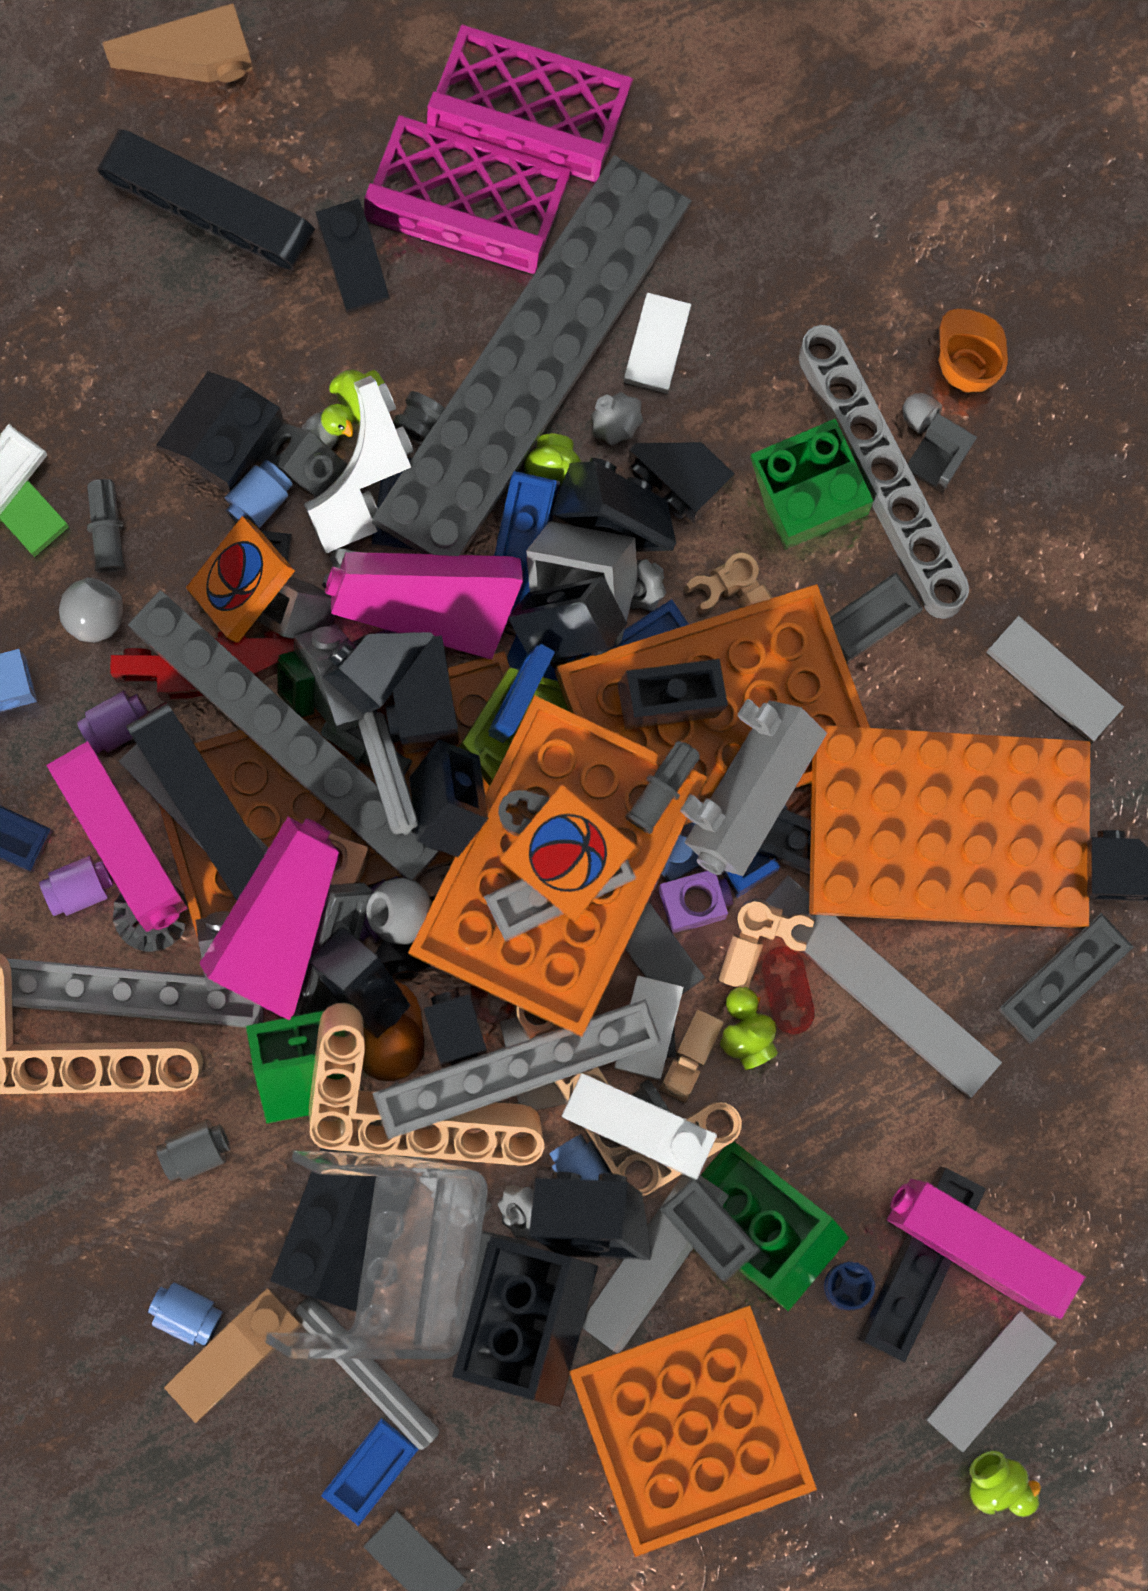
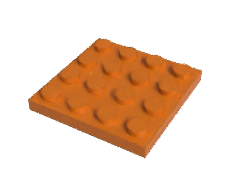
(692, 1430)

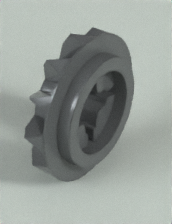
(140, 939)

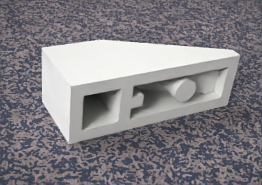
(639, 1126)

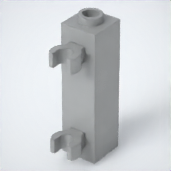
(754, 788)

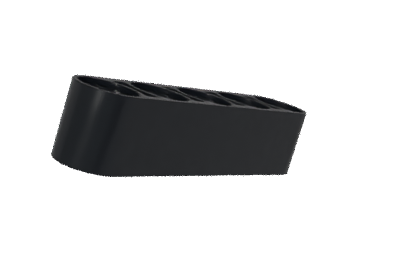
(205, 199)
(198, 796)

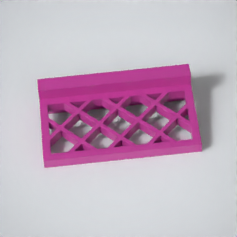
(526, 136)
(460, 229)

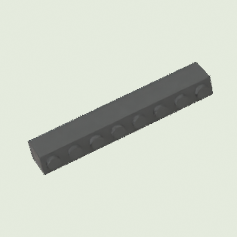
(278, 731)

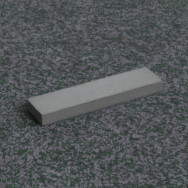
(641, 1282)

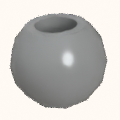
(91, 610)
(398, 910)

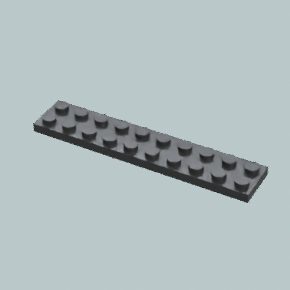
(532, 361)

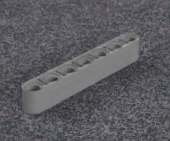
(885, 494)

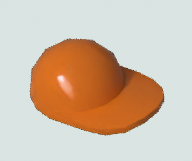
(972, 350)
(399, 1047)

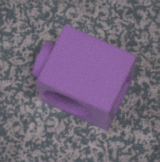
(680, 916)

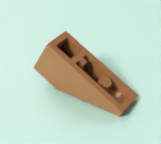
(192, 48)
(231, 1355)

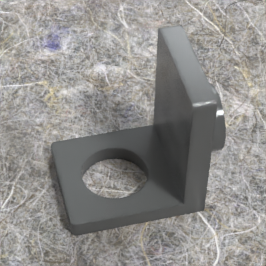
(305, 459)

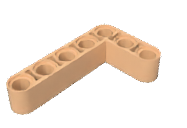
(105, 1056)
(359, 1108)
(620, 1157)

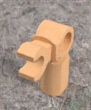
(733, 577)
(755, 920)
(693, 1053)

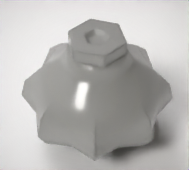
(616, 417)
(649, 586)
(517, 1209)

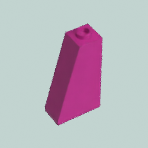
(440, 594)
(117, 837)
(274, 922)
(985, 1248)

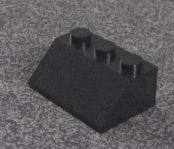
(328, 1239)
(525, 1321)

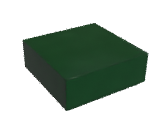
(295, 684)

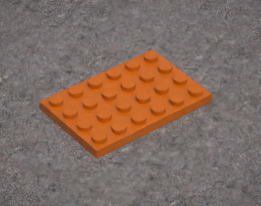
(766, 653)
(950, 827)
(562, 964)

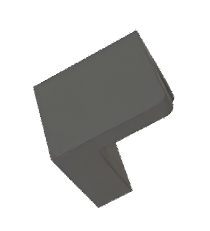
(941, 453)

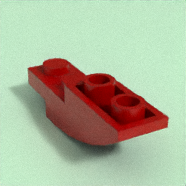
(256, 654)

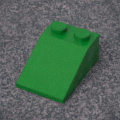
(786, 1226)

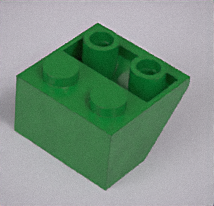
(811, 484)
(284, 1064)

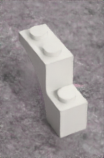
(381, 451)

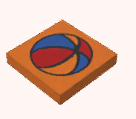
(240, 579)
(568, 853)

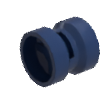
(856, 1284)

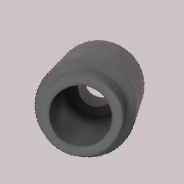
(193, 1150)

